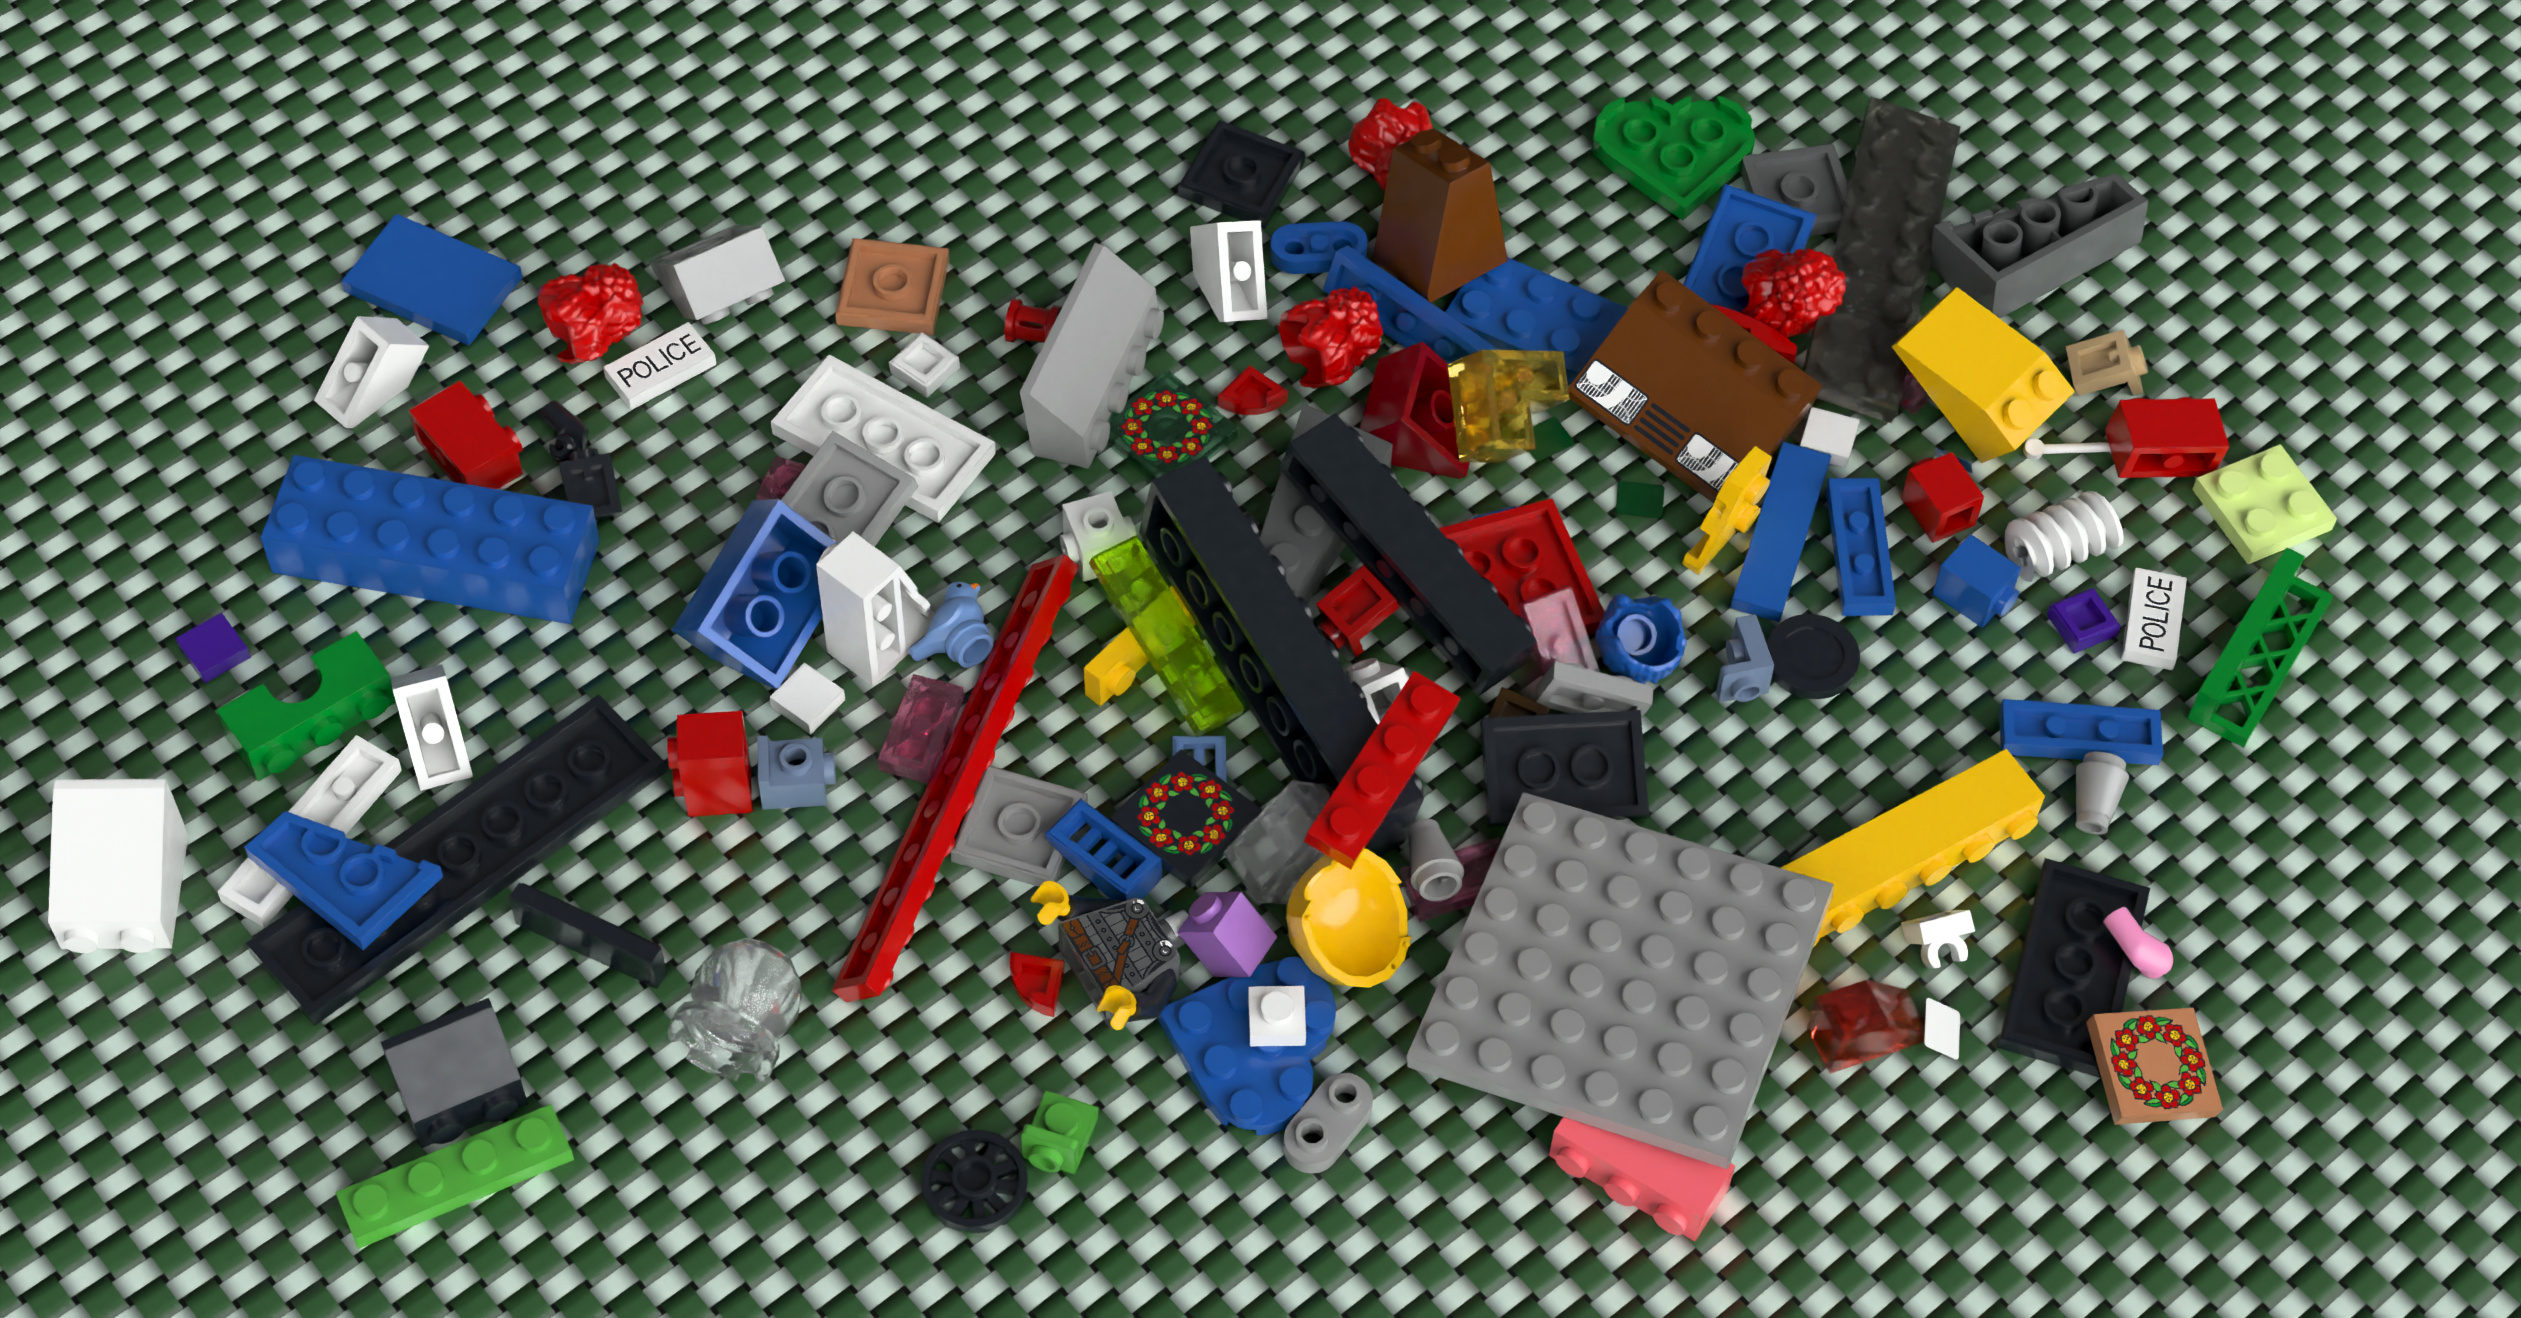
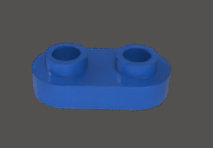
(1312, 246)

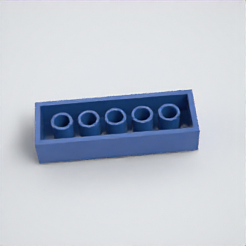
(431, 539)

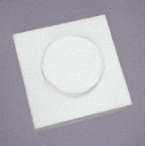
(1277, 1016)

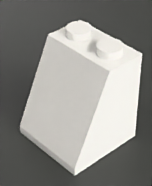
(115, 864)

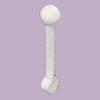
(2036, 448)

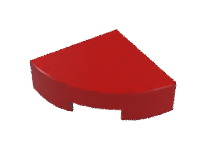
(1252, 394)
(1037, 981)

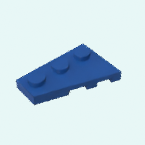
(340, 879)

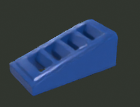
(1110, 881)

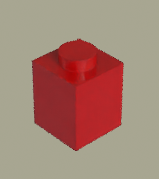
(1942, 496)

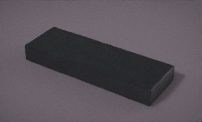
(588, 935)

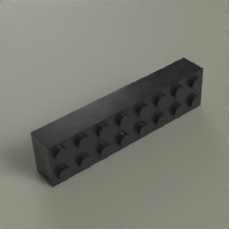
(1264, 635)

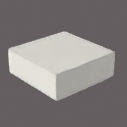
(924, 365)
(1830, 434)
(807, 698)

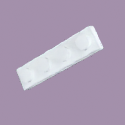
(334, 800)

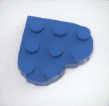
(1241, 1082)

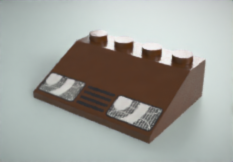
(1692, 386)

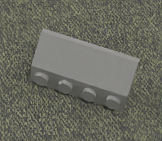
(1090, 360)

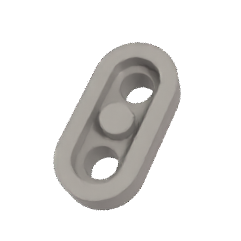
(1331, 1120)

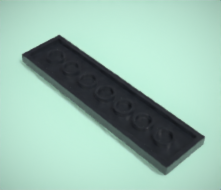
(481, 843)

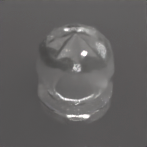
(739, 1009)

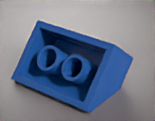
(759, 594)

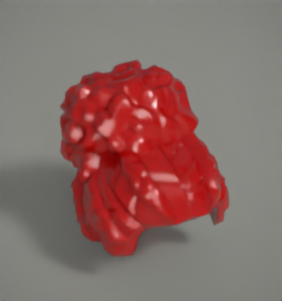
(1383, 130)
(1792, 289)
(591, 310)
(1331, 335)

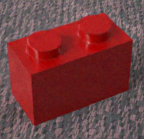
(2166, 437)
(466, 439)
(711, 763)

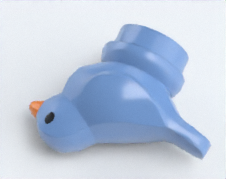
(957, 628)

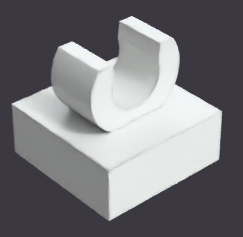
(1939, 929)

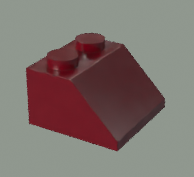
(1414, 412)

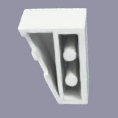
(868, 608)

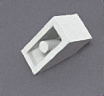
(1230, 269)
(370, 369)
(431, 727)

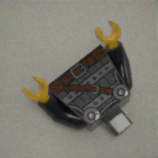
(1116, 951)

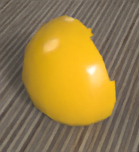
(1349, 921)

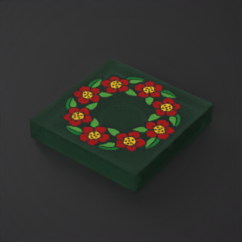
(1168, 428)

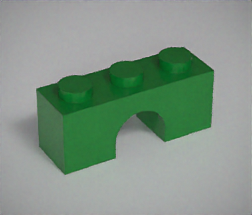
(277, 733)

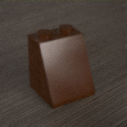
(1438, 216)

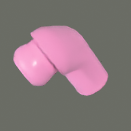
(2143, 950)

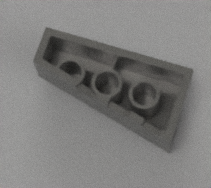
(2040, 244)
(1297, 531)

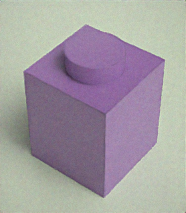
(1227, 934)

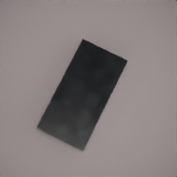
(2069, 966)

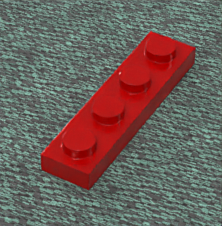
(1382, 770)

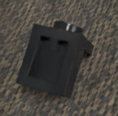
(591, 481)

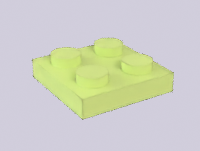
(2264, 504)

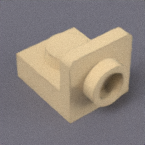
(2106, 363)

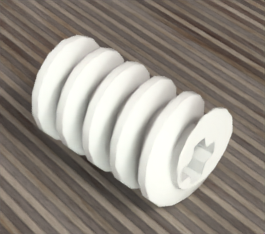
(2063, 534)

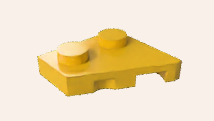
(1732, 510)

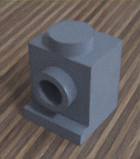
(794, 772)

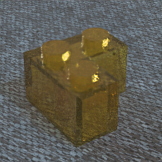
(1495, 400)

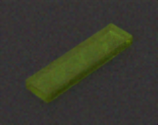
(1166, 636)

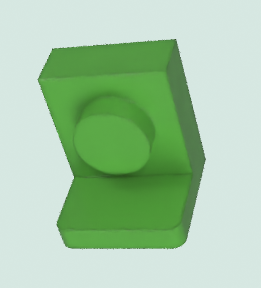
(1058, 1133)

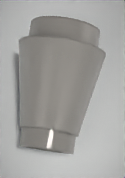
(2098, 790)
(1433, 863)

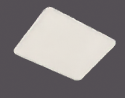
(1942, 1028)

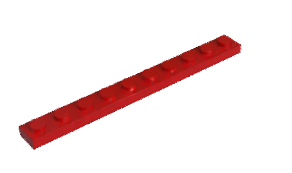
(954, 781)

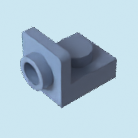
(1749, 663)

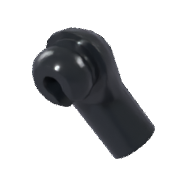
(571, 431)

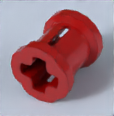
(1019, 314)

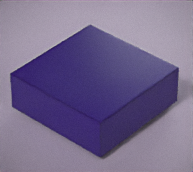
(2083, 620)
(213, 647)

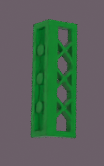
(2249, 636)

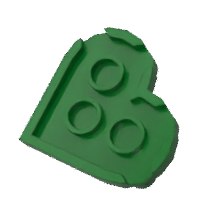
(1674, 150)

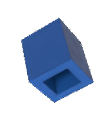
(1977, 581)

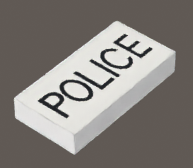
(659, 365)
(2154, 619)

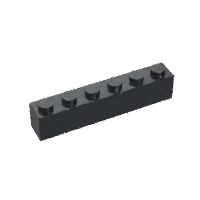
(1408, 553)

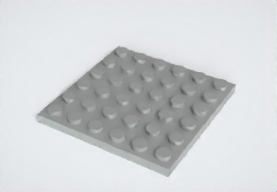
(1622, 979)

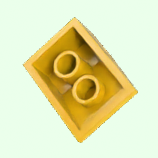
(1982, 374)

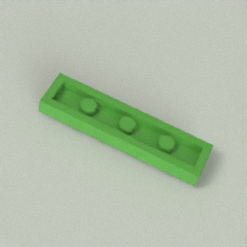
(454, 1176)

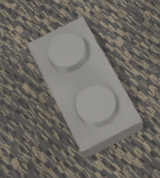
(1581, 690)

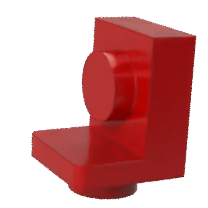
(1355, 610)

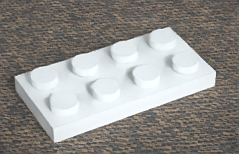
(890, 425)

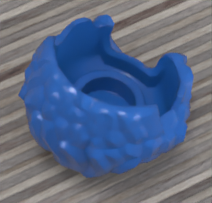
(1641, 638)

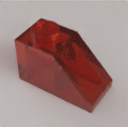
(1863, 1023)

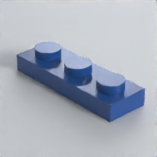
(1860, 547)
(2078, 729)

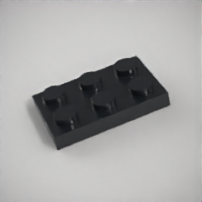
(1567, 758)

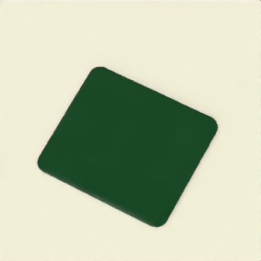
(1550, 439)
(1640, 499)

